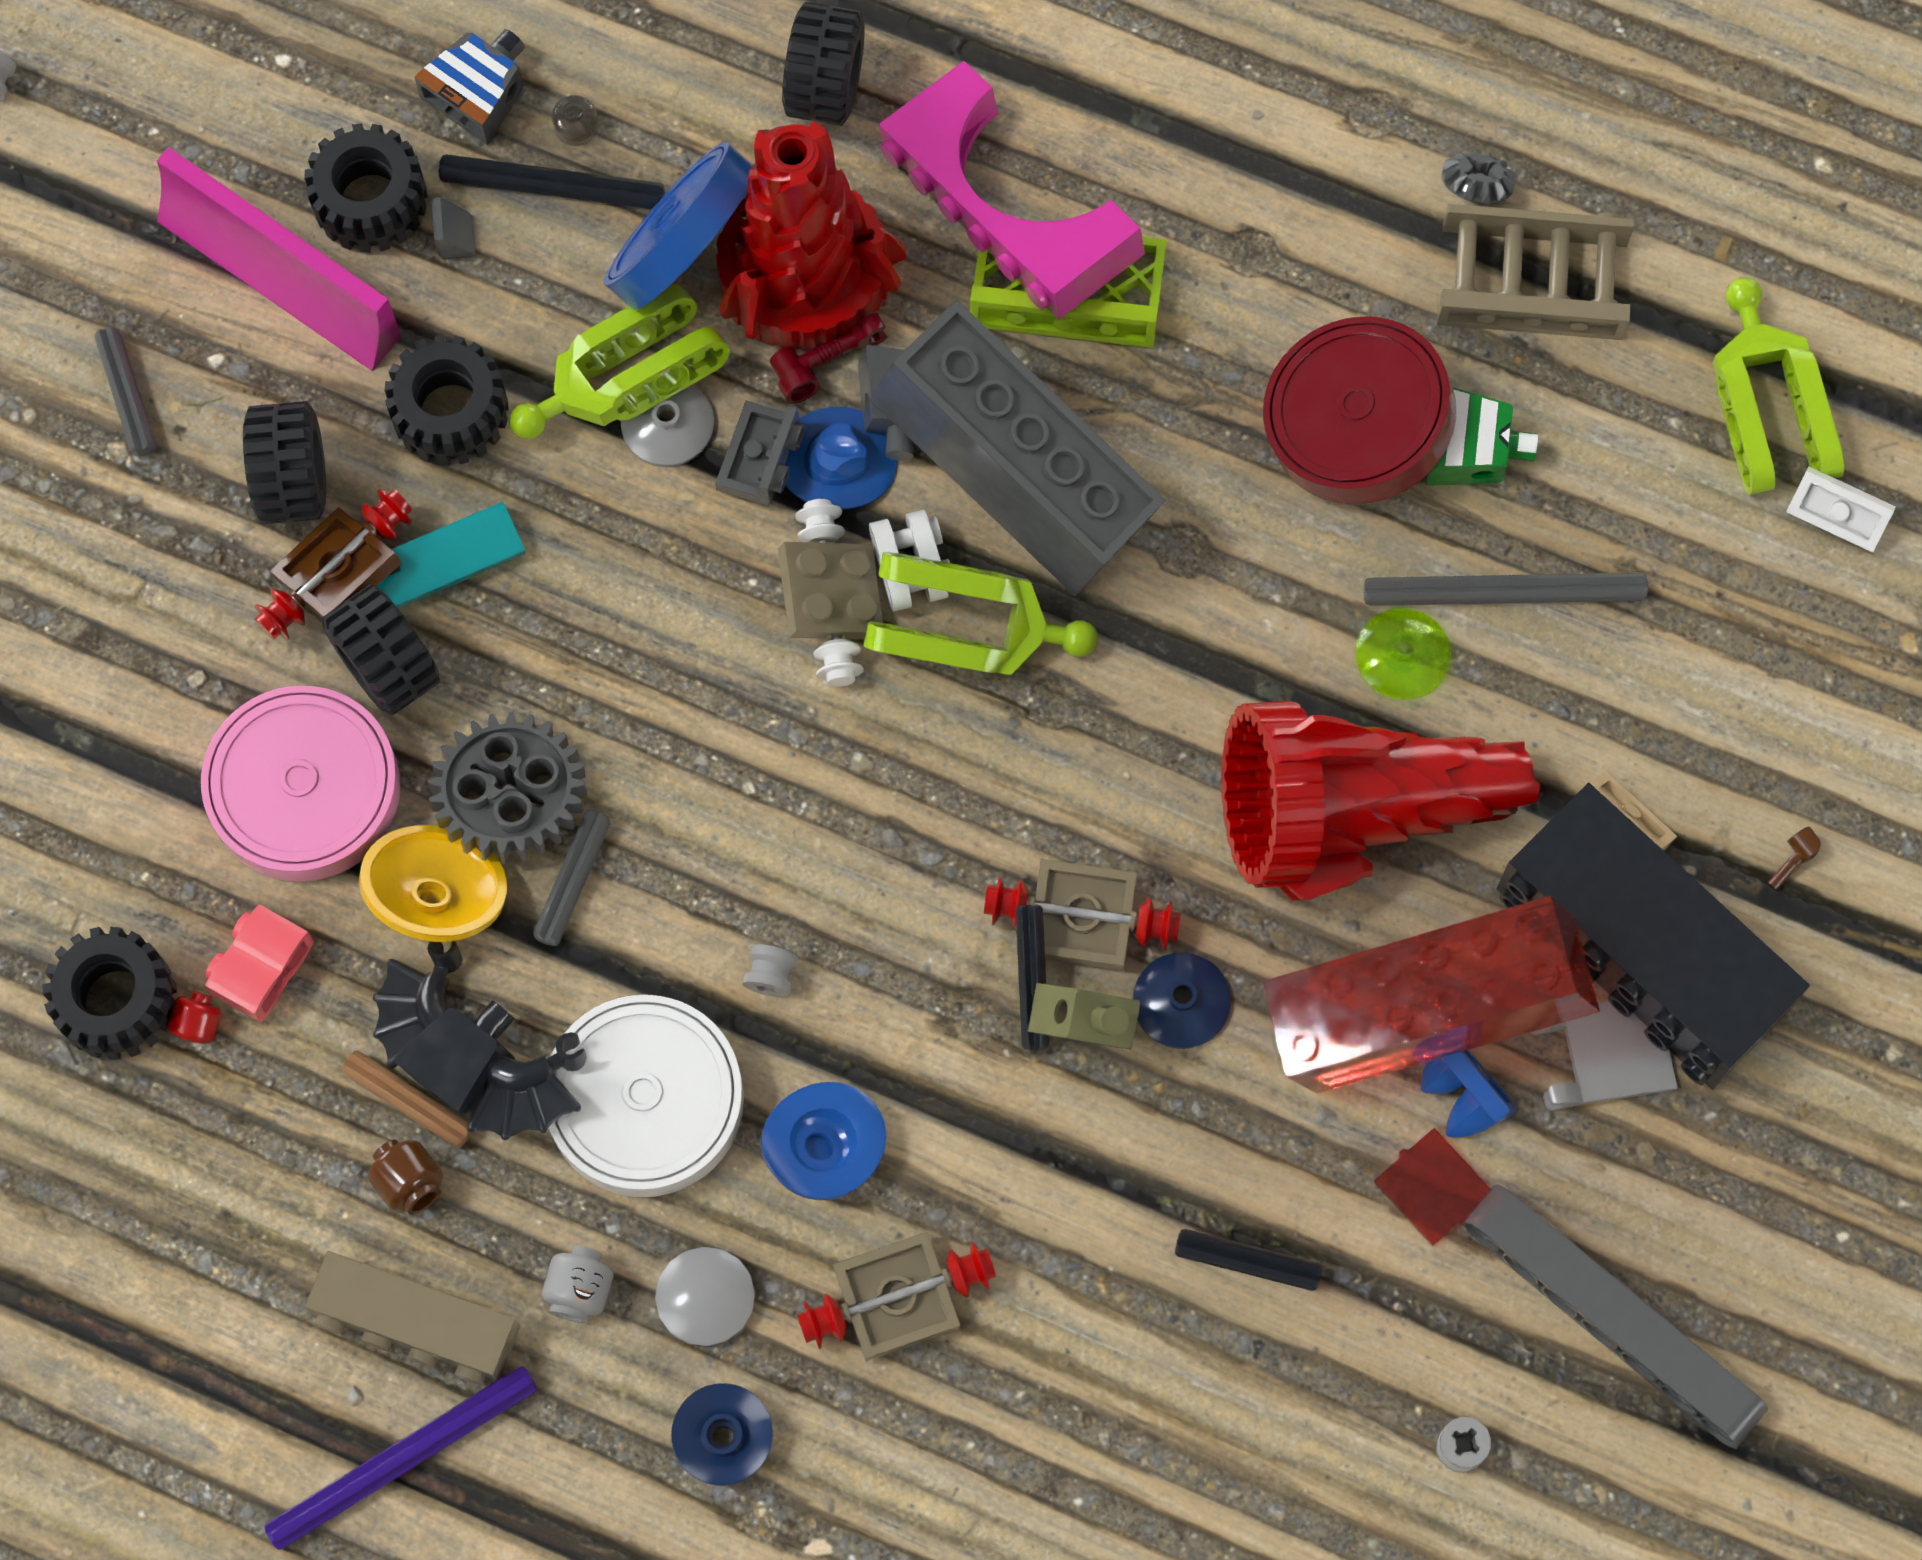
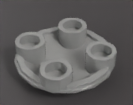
(705, 1296)

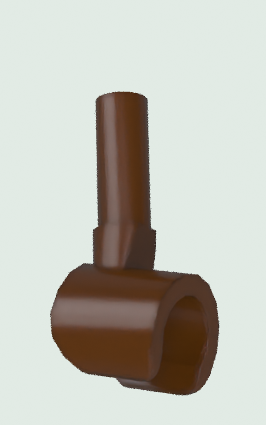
(1806, 847)

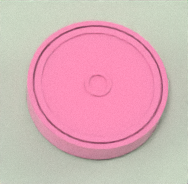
(300, 783)

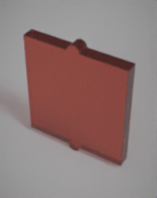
(1432, 1186)

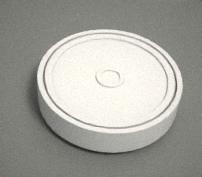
(653, 1097)

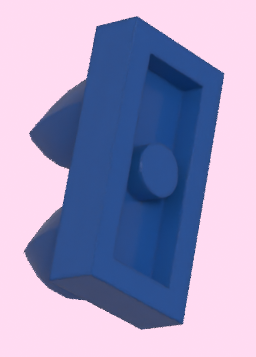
(1479, 1105)

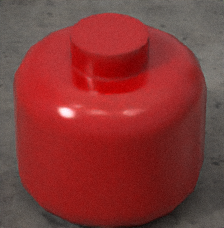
(194, 1018)

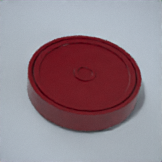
(1359, 410)

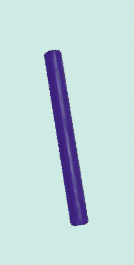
(400, 1458)

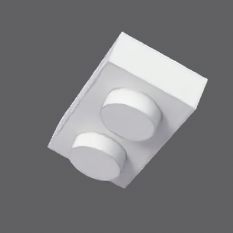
(1840, 509)

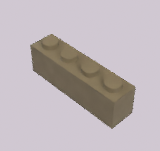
(411, 1317)

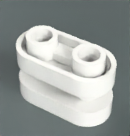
(921, 535)

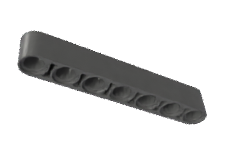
(1615, 1316)

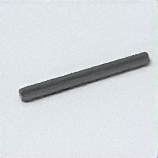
(1505, 589)

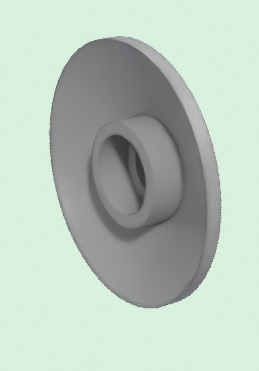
(676, 440)

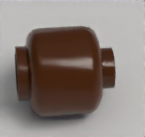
(405, 1176)

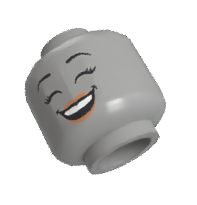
(577, 1284)

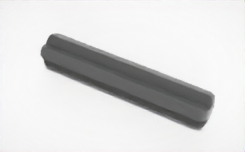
(125, 391)
(571, 878)

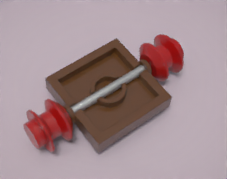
(334, 563)

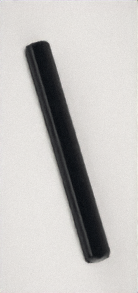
(550, 181)

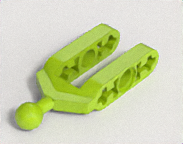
(1763, 345)
(624, 394)
(1024, 630)

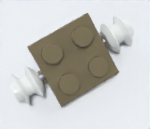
(829, 590)

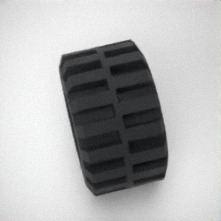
(823, 63)
(359, 155)
(439, 366)
(284, 462)
(381, 649)
(88, 962)

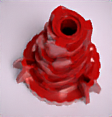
(802, 247)
(1322, 788)

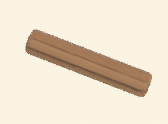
(406, 1099)

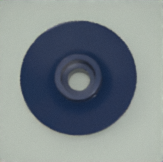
(1177, 1023)
(717, 1408)

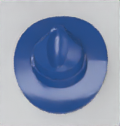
(839, 460)
(824, 1140)

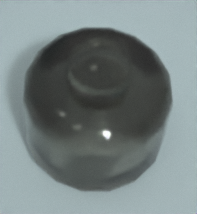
(575, 120)

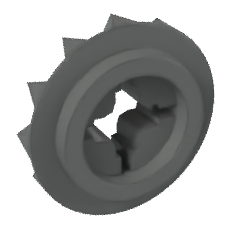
(1478, 178)

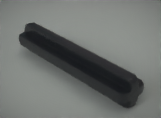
(1030, 968)
(1248, 1259)

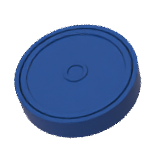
(679, 226)

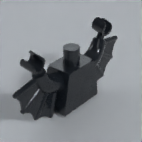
(462, 1057)

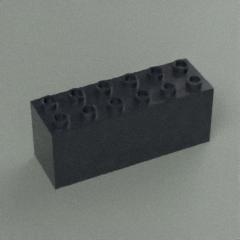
(1655, 937)

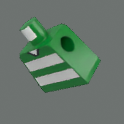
(1481, 443)

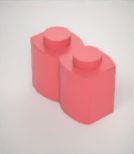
(258, 963)

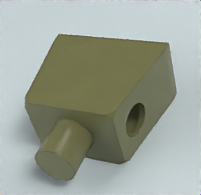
(1089, 1016)

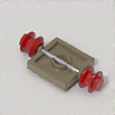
(1086, 913)
(896, 1296)

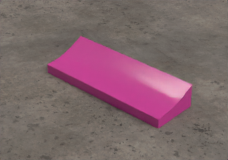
(275, 261)

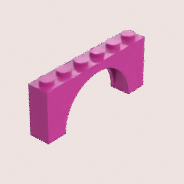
(1053, 260)

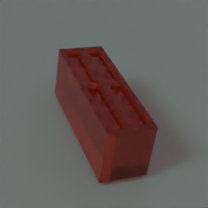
(1431, 995)

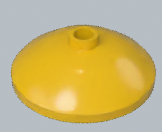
(430, 886)

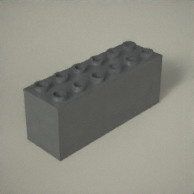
(1015, 447)

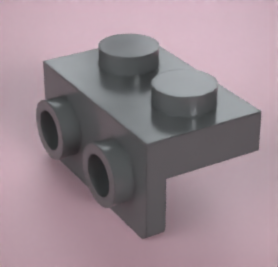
(758, 453)

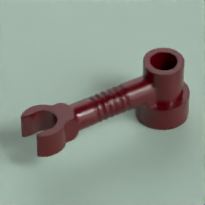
(795, 372)

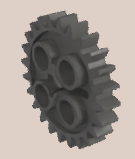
(482, 819)

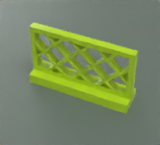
(1099, 320)

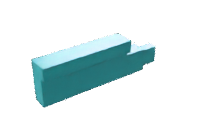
(453, 555)

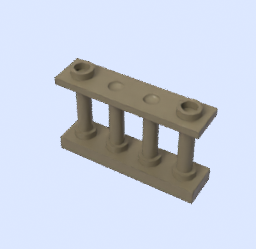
(1511, 308)

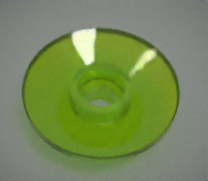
(1400, 674)

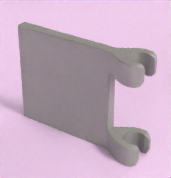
(1609, 1060)

